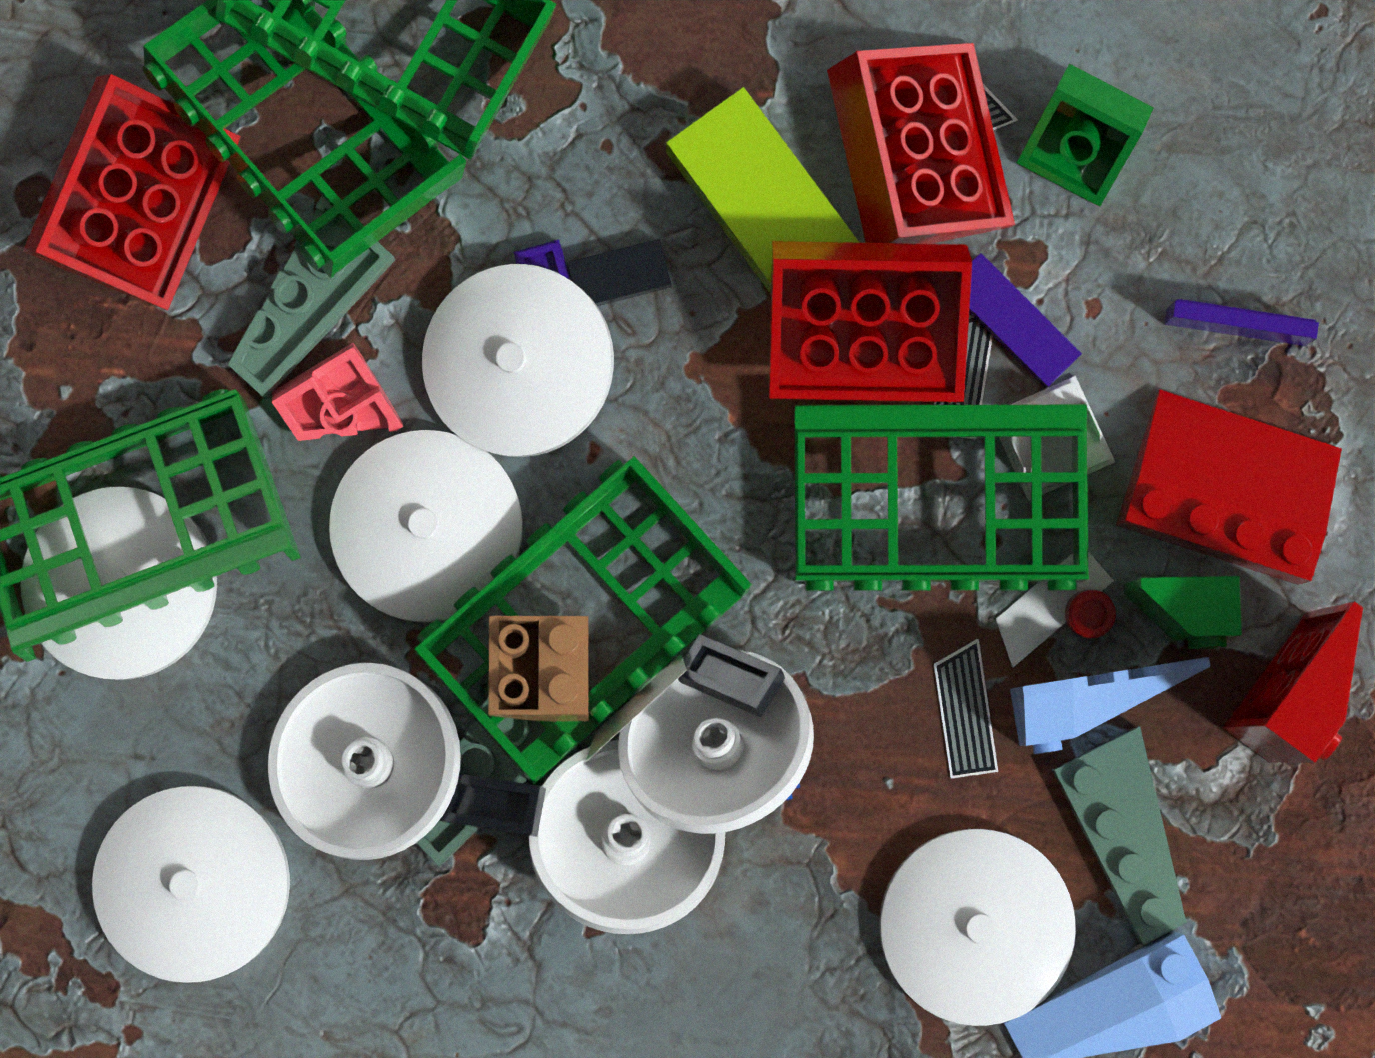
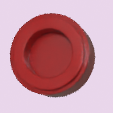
(1090, 613)

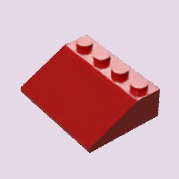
(920, 144)
(128, 194)
(869, 321)
(1231, 488)
(1303, 691)

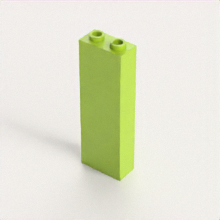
(753, 183)

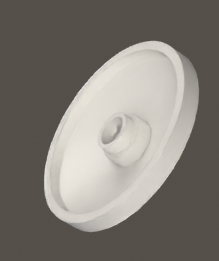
(517, 360)
(423, 523)
(125, 534)
(364, 761)
(713, 763)
(610, 857)
(190, 884)
(977, 927)

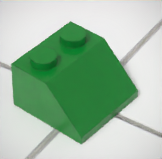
(1085, 135)
(1191, 608)

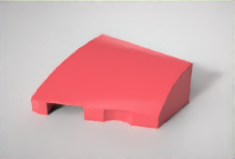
(335, 399)

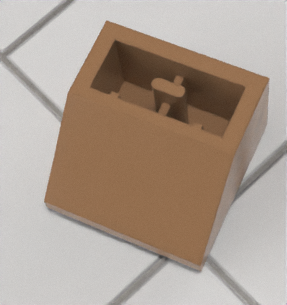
(538, 667)

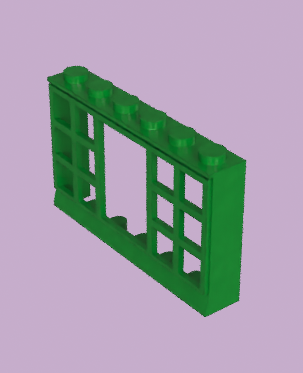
(385, 93)
(413, 145)
(944, 421)
(152, 584)
(643, 662)

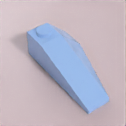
(1073, 706)
(1130, 1004)

